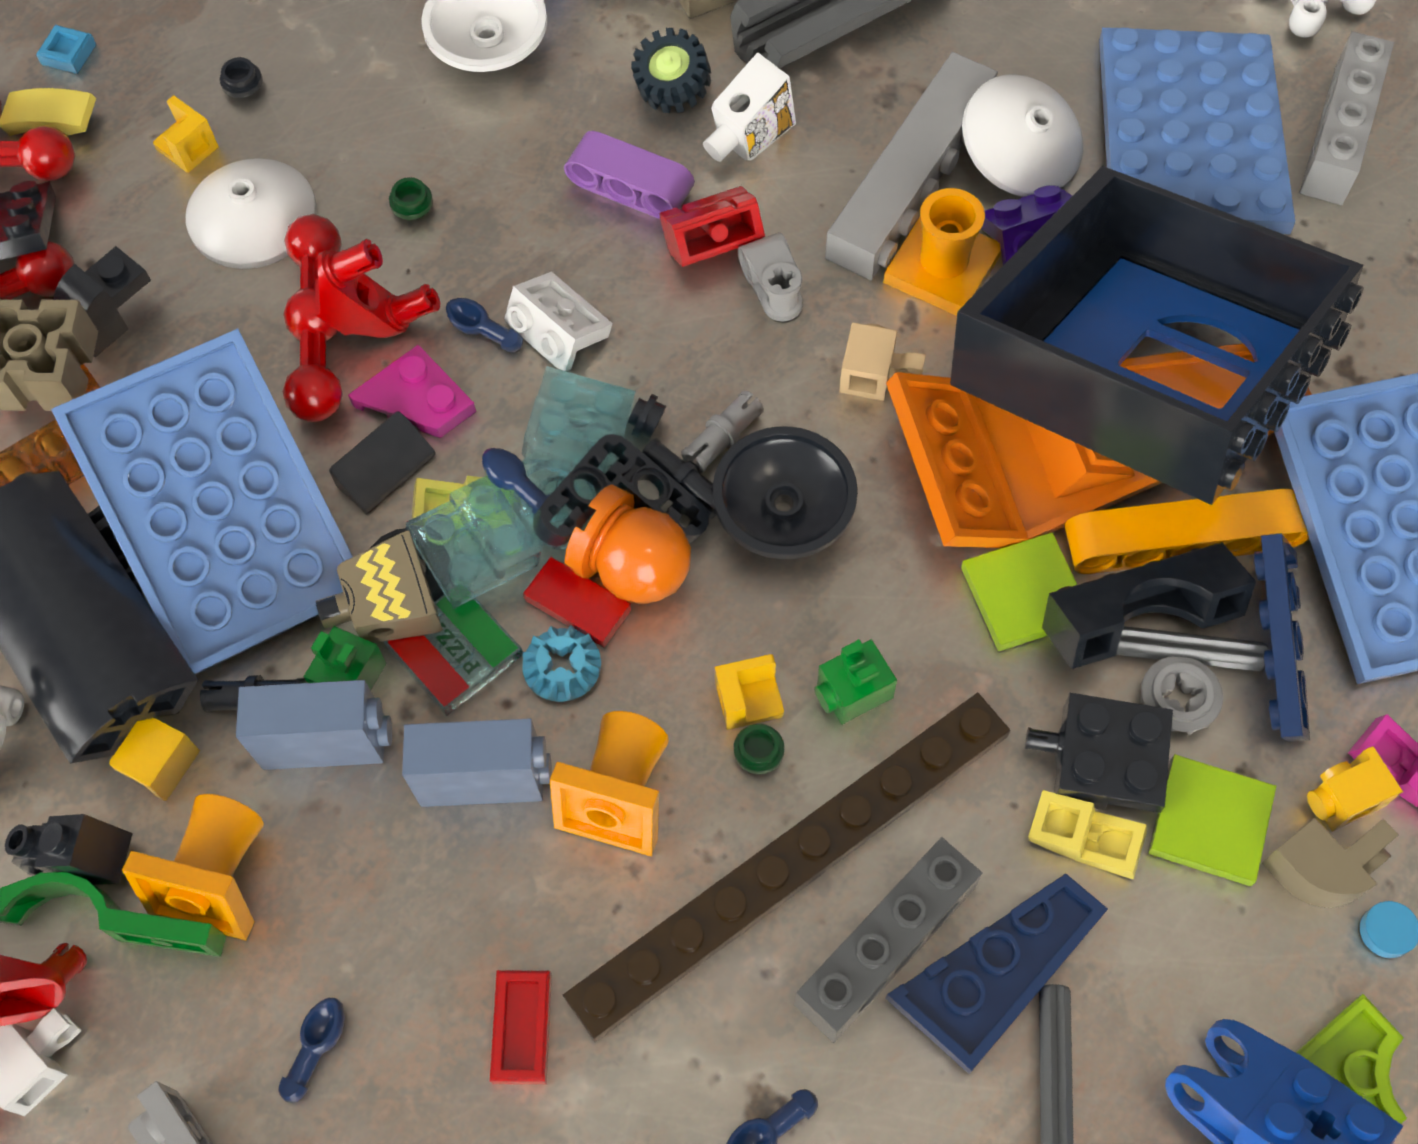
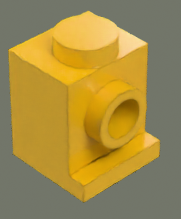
(1353, 790)

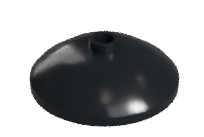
(787, 468)

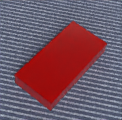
(577, 601)
(521, 1027)

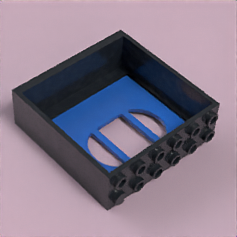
(1114, 270)

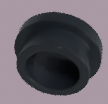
(240, 77)
(646, 416)

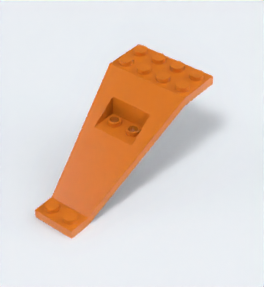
(1010, 480)

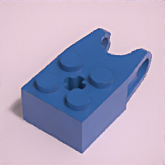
(1273, 1097)

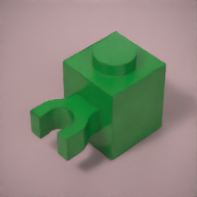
(344, 658)
(855, 681)

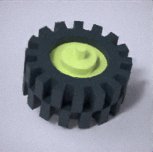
(671, 70)

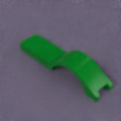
(25, 896)

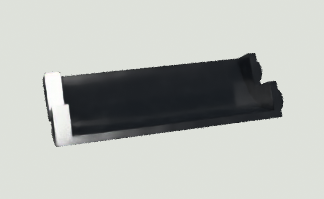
(79, 623)

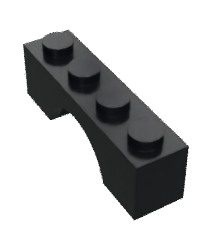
(1199, 585)

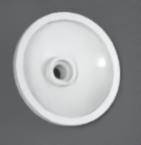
(483, 32)
(1022, 134)
(245, 211)

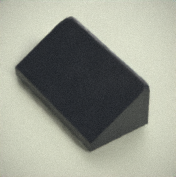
(381, 462)

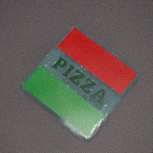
(459, 658)

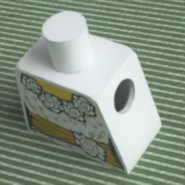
(751, 111)

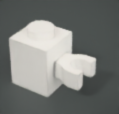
(27, 1061)

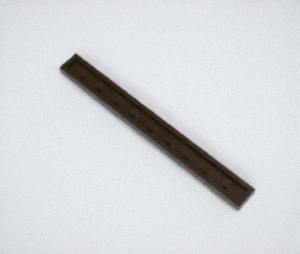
(784, 867)

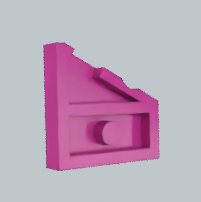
(418, 391)

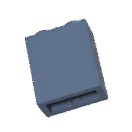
(312, 725)
(475, 762)

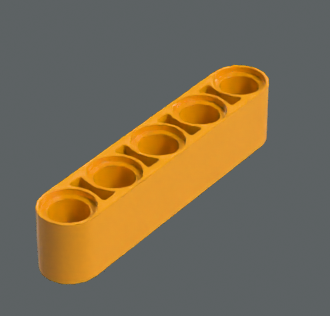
(1153, 532)

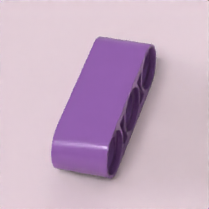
(628, 174)

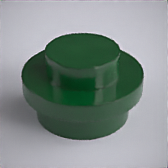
(410, 198)
(759, 749)

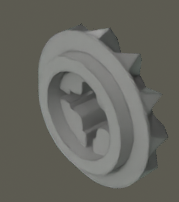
(1192, 678)

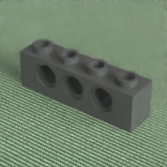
(887, 939)

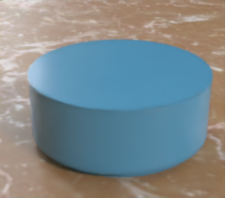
(1389, 929)

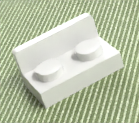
(555, 319)

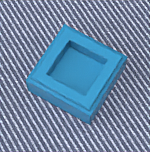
(66, 49)

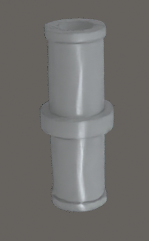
(722, 430)

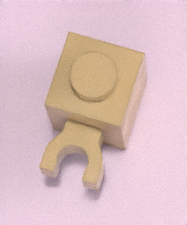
(872, 361)

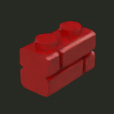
(712, 225)

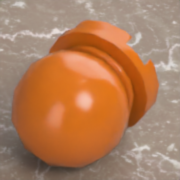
(635, 551)

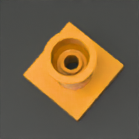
(944, 252)
(611, 797)
(200, 878)

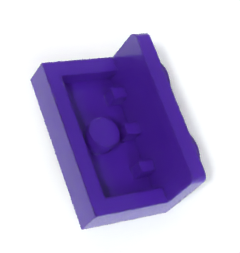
(1016, 221)

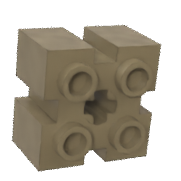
(43, 353)

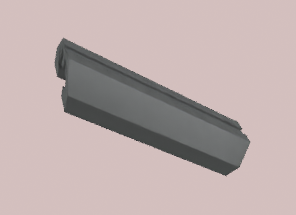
(795, 28)

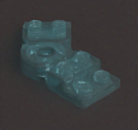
(488, 531)

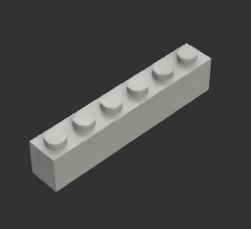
(906, 171)

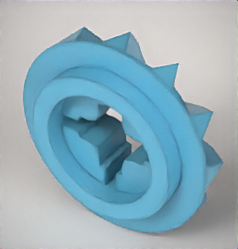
(561, 684)

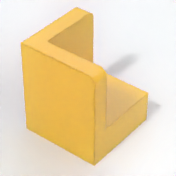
(188, 139)
(748, 691)
(155, 756)

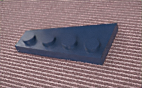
(1290, 708)
(987, 982)

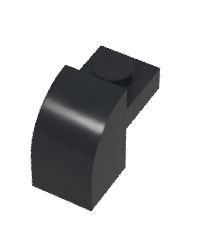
(103, 291)

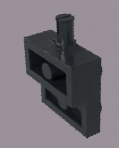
(1109, 752)

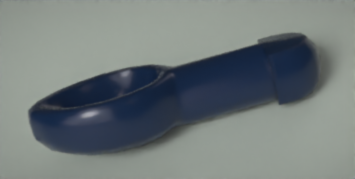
(473, 320)
(509, 473)
(317, 1035)
(772, 1128)

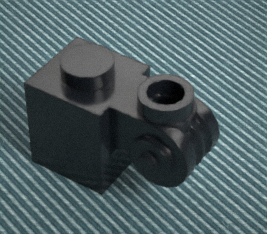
(71, 845)

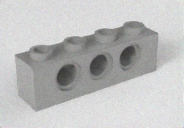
(1347, 118)

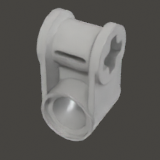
(773, 276)

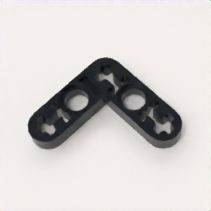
(624, 473)

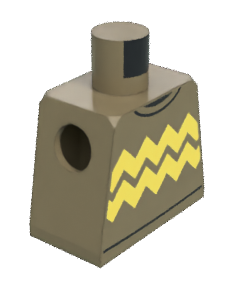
(383, 593)

